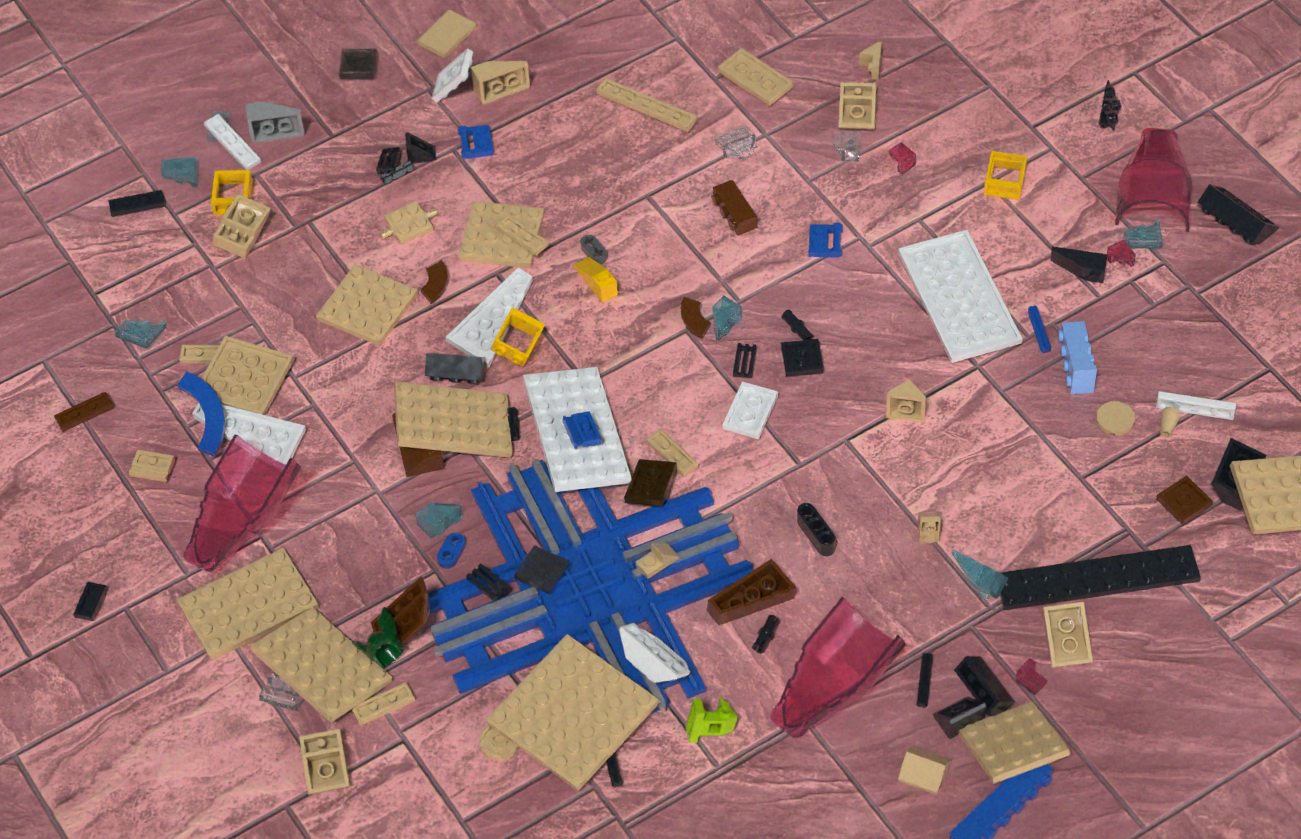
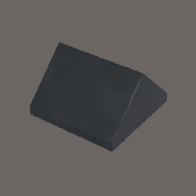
(960, 715)

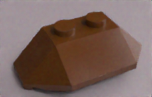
(408, 611)

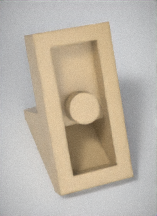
(871, 57)
(658, 559)

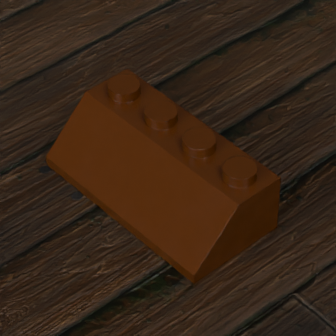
(419, 460)

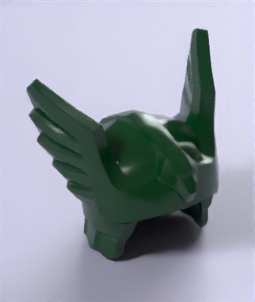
(382, 645)

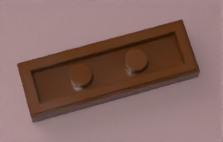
(84, 411)

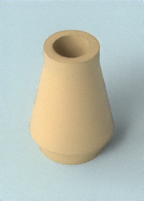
(1169, 419)

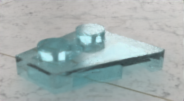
(181, 170)
(1144, 236)
(140, 332)

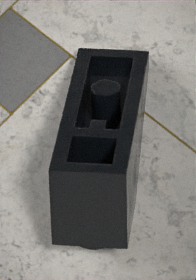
(1084, 264)

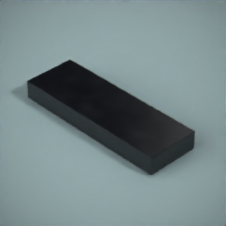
(136, 203)

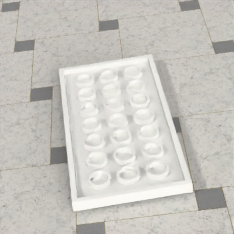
(959, 296)
(568, 393)

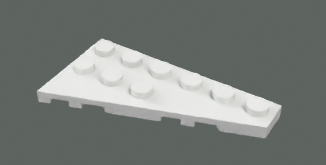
(265, 433)

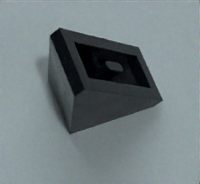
(419, 150)

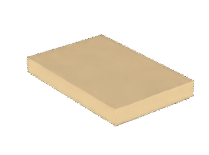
(447, 34)

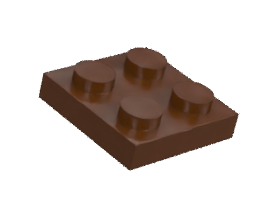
(1184, 500)

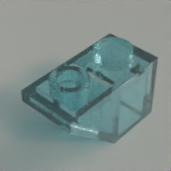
(725, 315)
(437, 517)

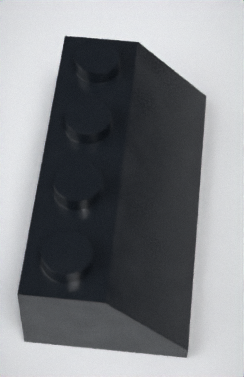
(1236, 214)

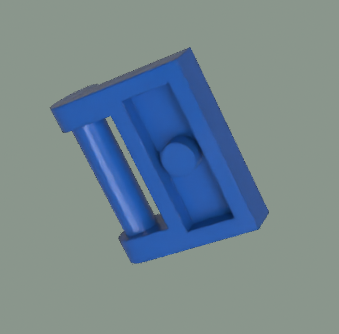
(481, 139)
(819, 239)

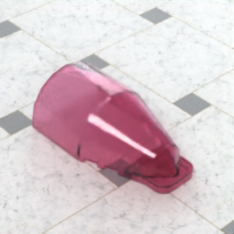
(1156, 175)
(237, 502)
(834, 670)

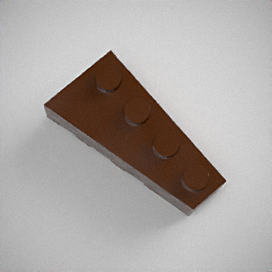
(752, 593)

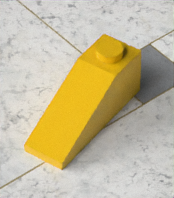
(597, 278)

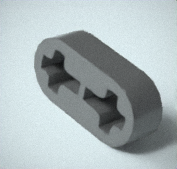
(596, 248)

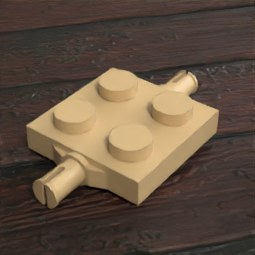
(408, 223)

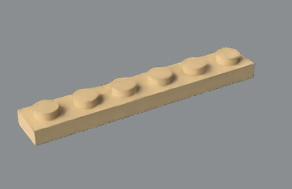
(646, 105)

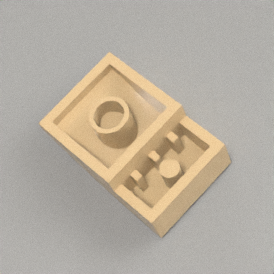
(857, 105)
(241, 226)
(324, 761)

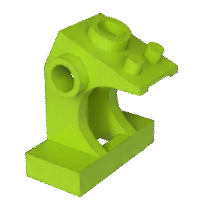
(709, 723)

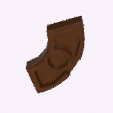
(437, 282)
(692, 318)

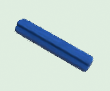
(1039, 329)

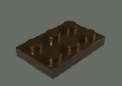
(650, 482)

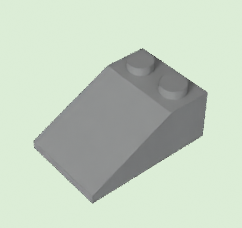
(273, 122)

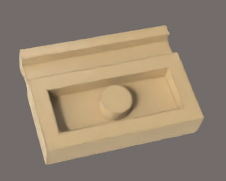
(152, 465)

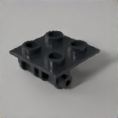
(1110, 108)

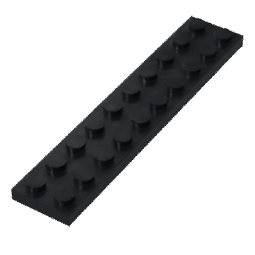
(1099, 577)

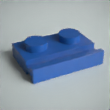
(582, 429)

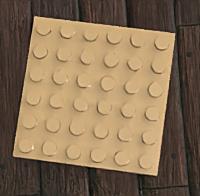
(572, 712)

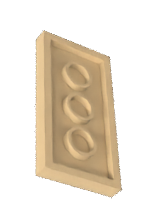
(755, 77)

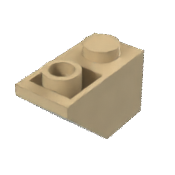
(928, 527)

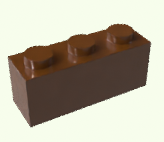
(734, 207)

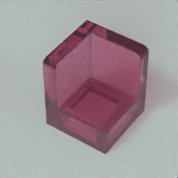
(905, 157)
(1122, 253)
(1029, 678)

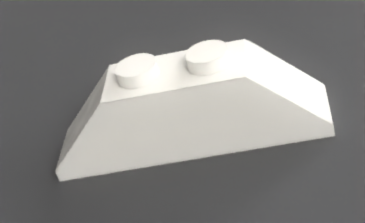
(651, 655)

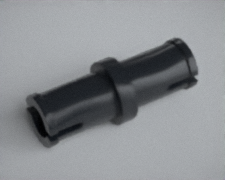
(797, 326)
(765, 634)

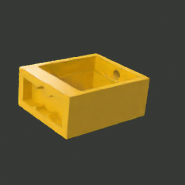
(1005, 188)
(221, 205)
(524, 323)

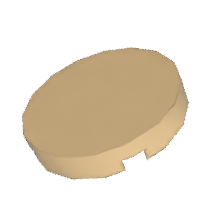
(1115, 418)
(496, 745)

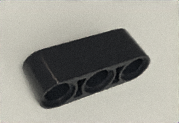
(819, 536)

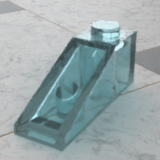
(982, 577)

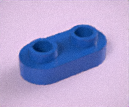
(451, 548)

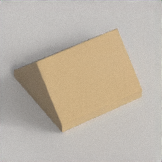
(906, 403)
(924, 769)

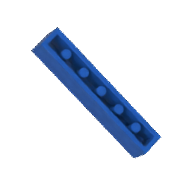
(1002, 804)

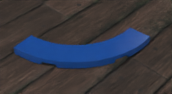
(212, 411)

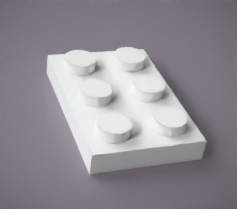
(452, 75)
(750, 410)

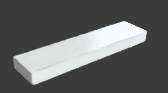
(232, 142)
(1197, 405)

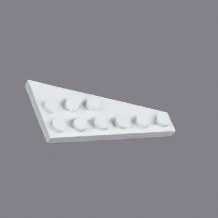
(479, 329)

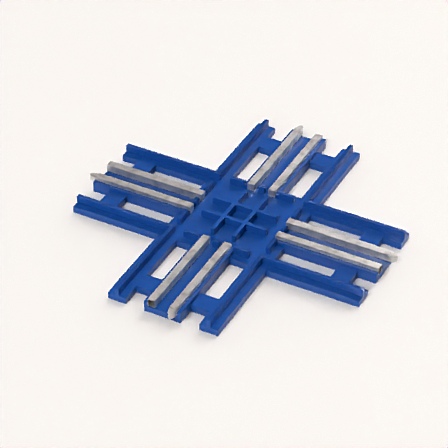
(597, 589)

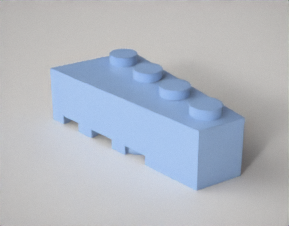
(1078, 357)

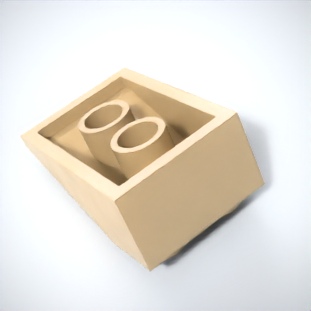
(499, 79)
(1067, 634)

